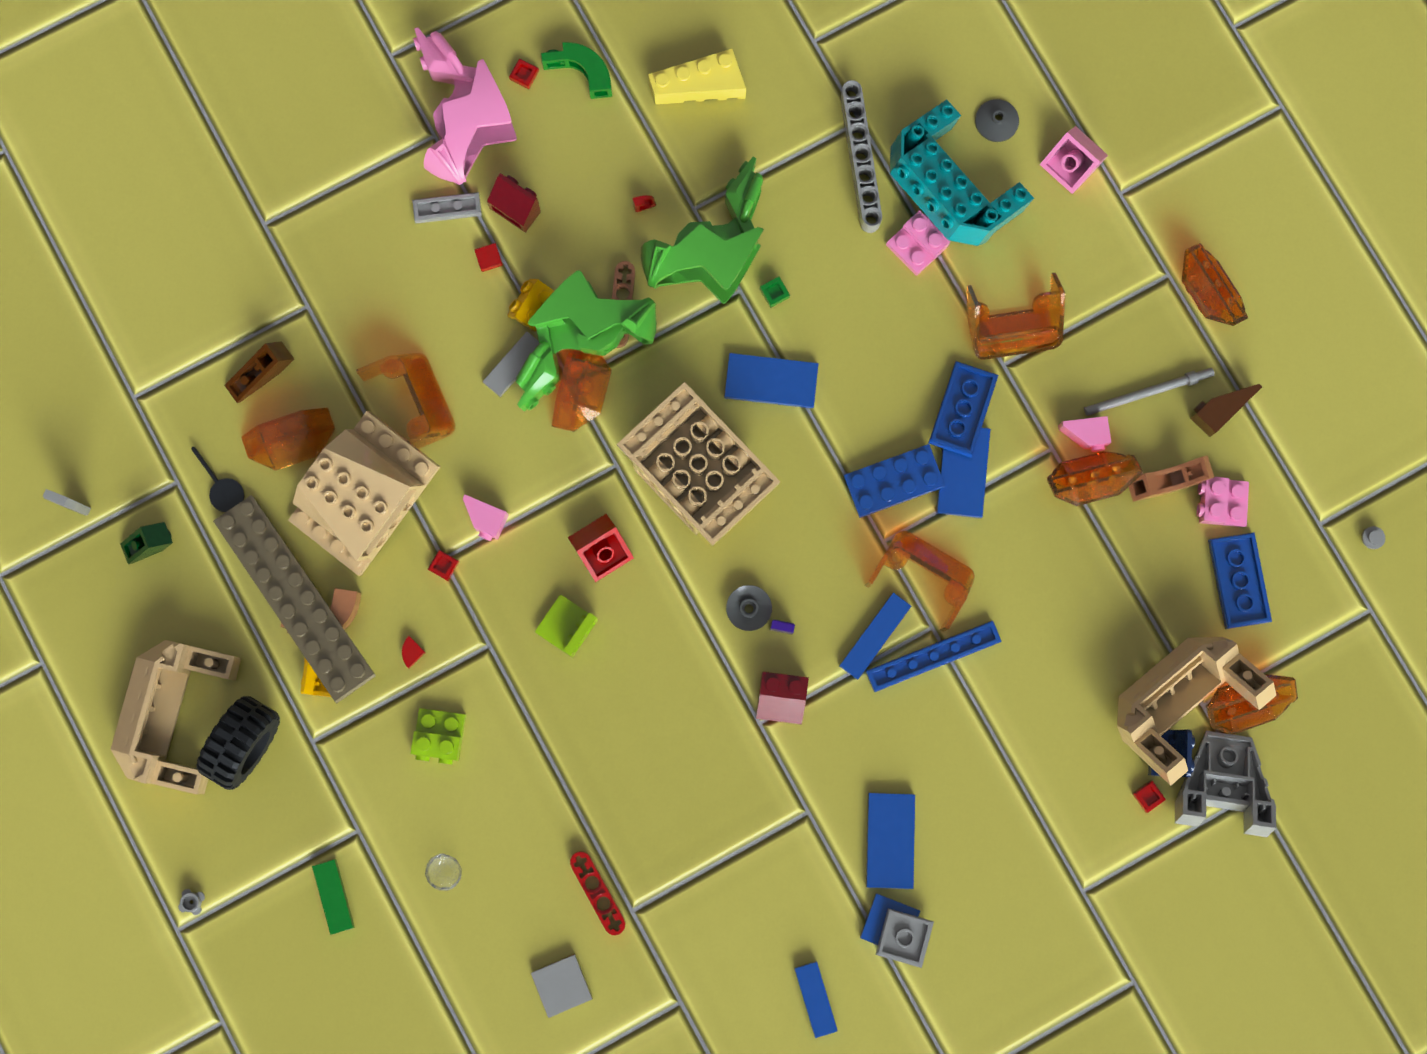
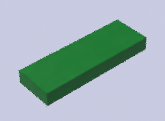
(333, 897)

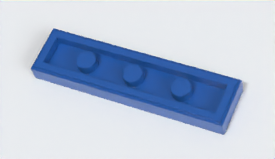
(875, 636)

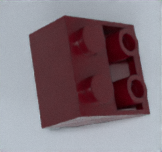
(513, 202)

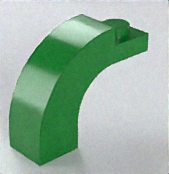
(585, 61)

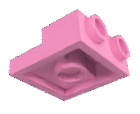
(918, 243)
(1223, 502)

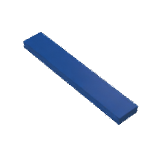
(933, 656)

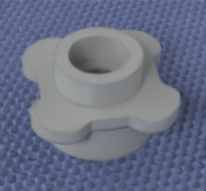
(185, 905)

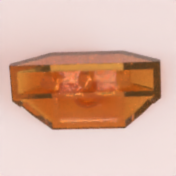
(1211, 287)
(581, 390)
(289, 438)
(1093, 477)
(1233, 713)

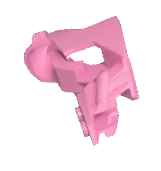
(469, 117)

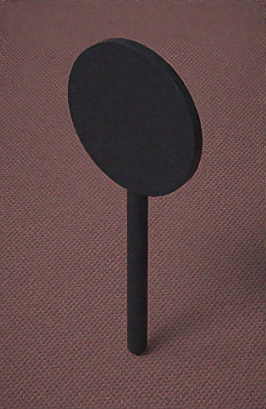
(225, 492)

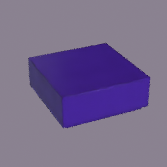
(781, 626)

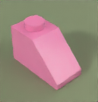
(1088, 433)
(485, 518)

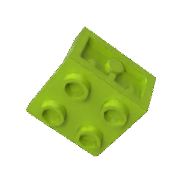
(566, 625)

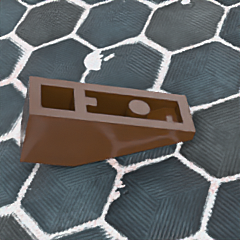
(259, 370)
(1219, 410)

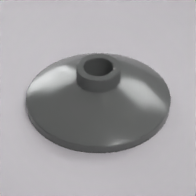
(994, 129)
(751, 596)

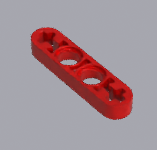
(600, 891)

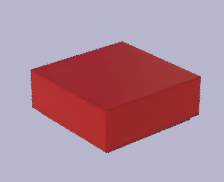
(524, 73)
(488, 257)
(443, 565)
(1149, 796)

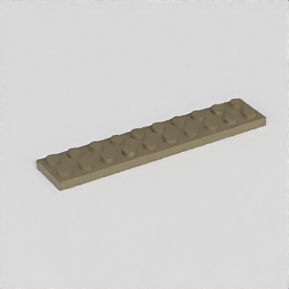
(294, 599)

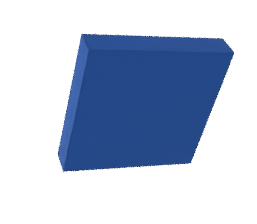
(876, 916)

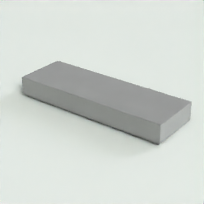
(447, 207)
(508, 368)
(66, 502)

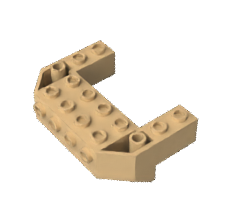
(1178, 687)
(153, 710)

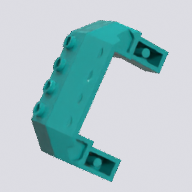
(943, 188)

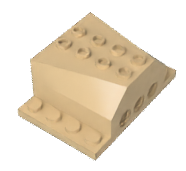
(697, 464)
(360, 491)

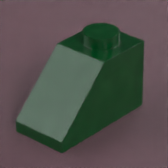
(146, 542)

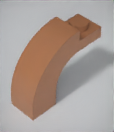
(1171, 479)
(344, 606)

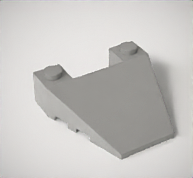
(1227, 778)

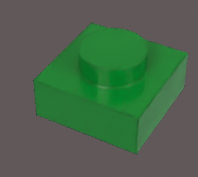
(774, 292)

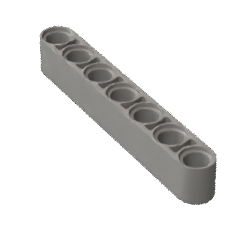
(861, 146)

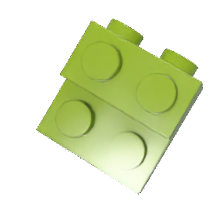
(438, 736)

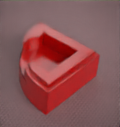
(643, 202)
(411, 652)

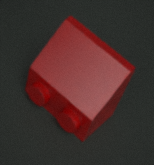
(601, 547)

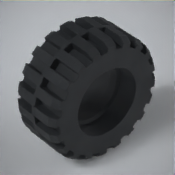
(238, 742)

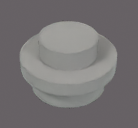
(1373, 537)

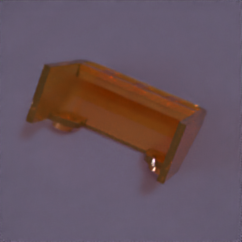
(1019, 330)
(435, 416)
(907, 547)

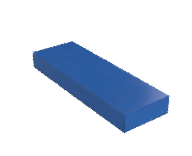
(816, 999)

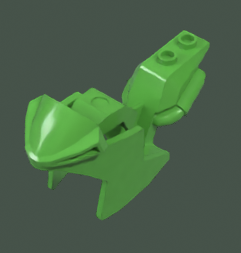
(711, 253)
(583, 322)

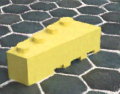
(699, 80)

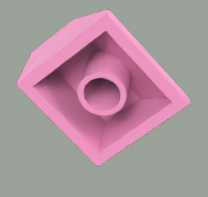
(1073, 159)

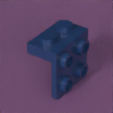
(1182, 742)

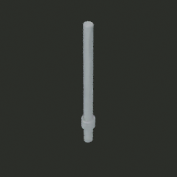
(1188, 379)

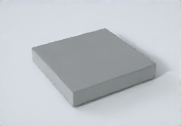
(904, 938)
(561, 985)

